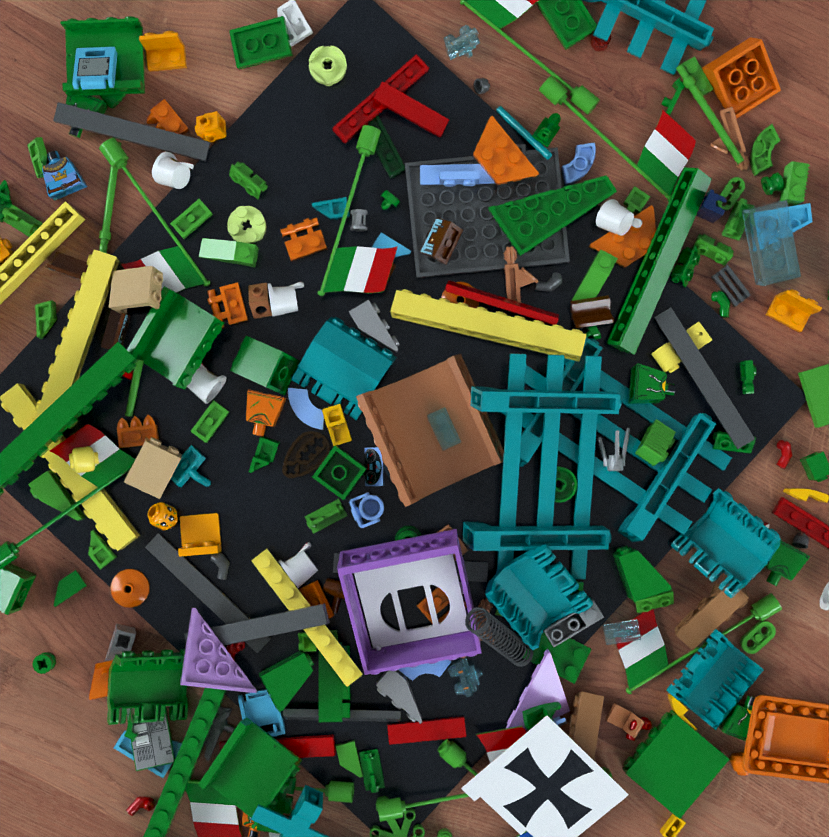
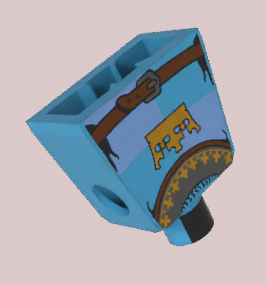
(61, 176)

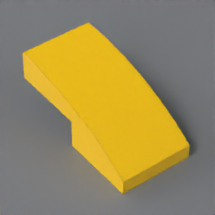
(337, 425)
(803, 494)
(680, 710)

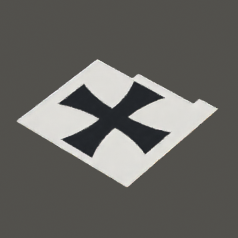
(546, 785)

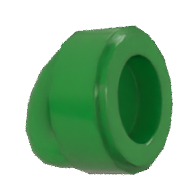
(389, 200)
(593, 332)

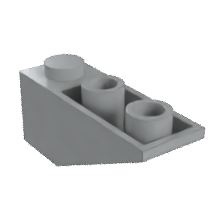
(368, 322)
(572, 624)
(121, 641)
(398, 689)

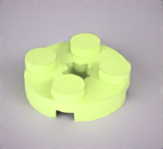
(326, 54)
(245, 214)

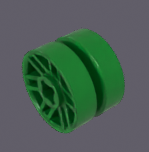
(568, 484)

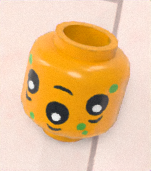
(162, 516)

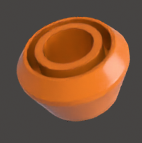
(736, 763)

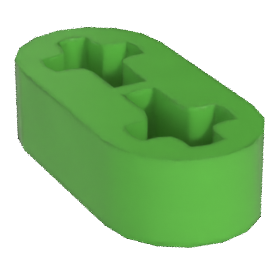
(733, 196)

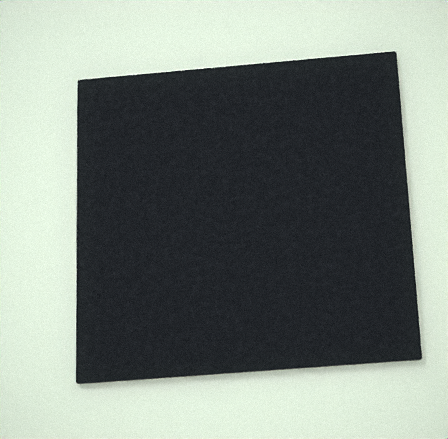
(292, 147)

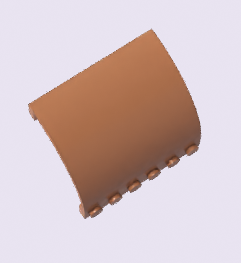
(407, 440)

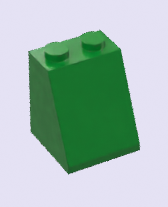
(265, 365)
(638, 575)
(14, 588)
(286, 678)

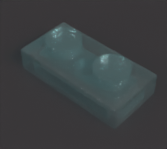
(443, 428)

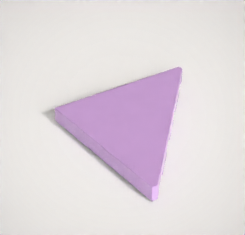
(208, 661)
(542, 689)

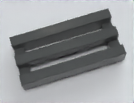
(734, 278)

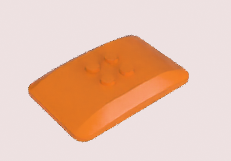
(788, 739)

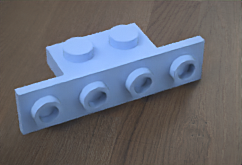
(454, 174)

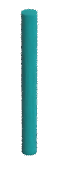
(524, 133)

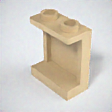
(135, 288)
(153, 467)

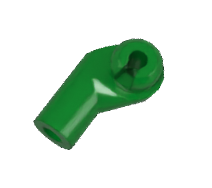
(723, 301)

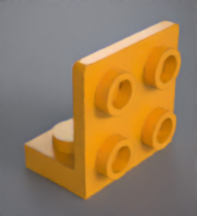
(164, 51)
(792, 309)
(200, 534)

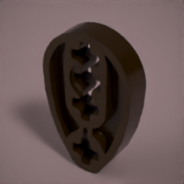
(301, 444)

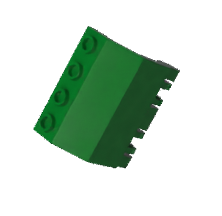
(146, 686)

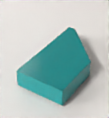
(332, 208)

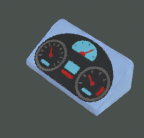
(375, 474)

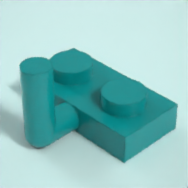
(187, 468)

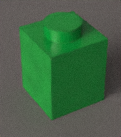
(816, 466)

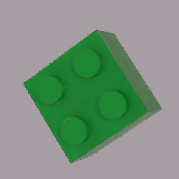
(340, 472)

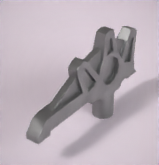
(220, 725)

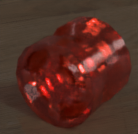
(599, 47)

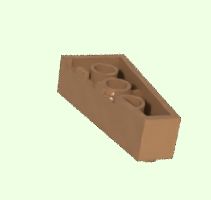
(709, 615)
(586, 721)

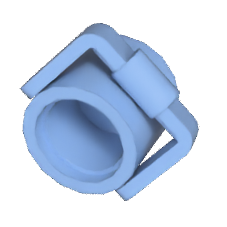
(370, 508)

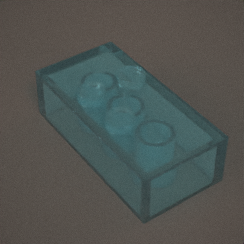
(771, 243)

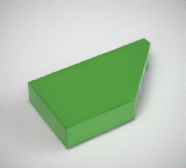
(38, 155)
(45, 317)
(100, 551)
(349, 757)

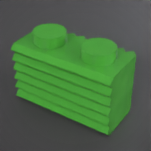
(794, 182)
(655, 443)

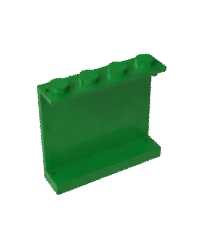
(110, 32)
(175, 338)
(674, 764)
(252, 769)

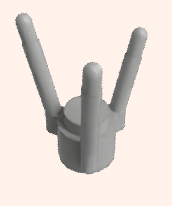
(616, 461)

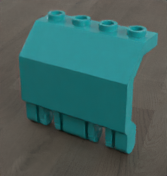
(343, 364)
(728, 543)
(535, 594)
(715, 680)

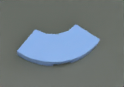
(580, 164)
(305, 409)
(436, 669)

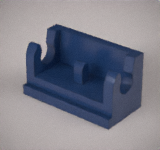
(708, 208)

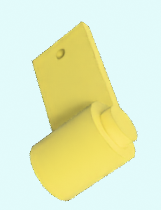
(667, 357)

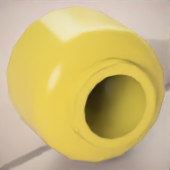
(83, 459)

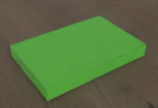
(816, 390)

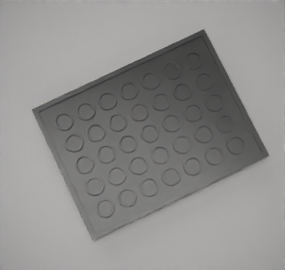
(482, 239)

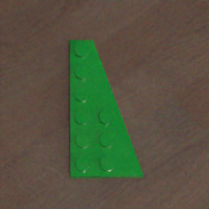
(540, 216)

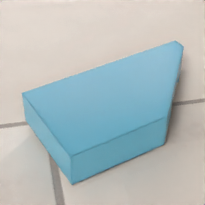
(385, 242)

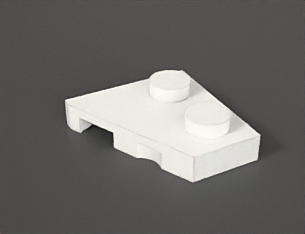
(296, 23)

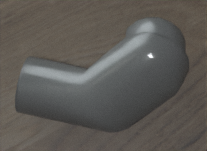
(549, 286)
(222, 563)

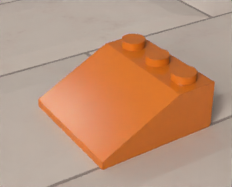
(743, 76)

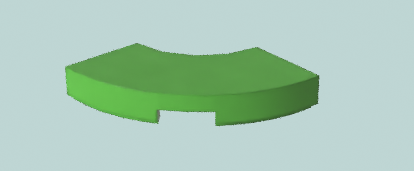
(762, 149)

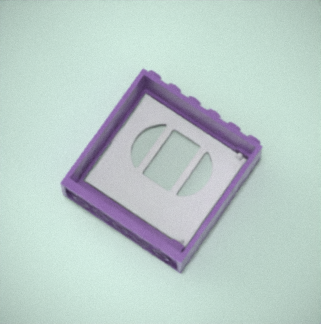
(399, 566)

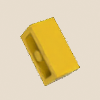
(672, 826)

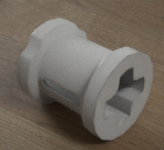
(358, 220)

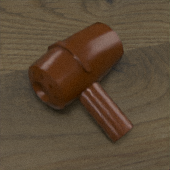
(334, 588)

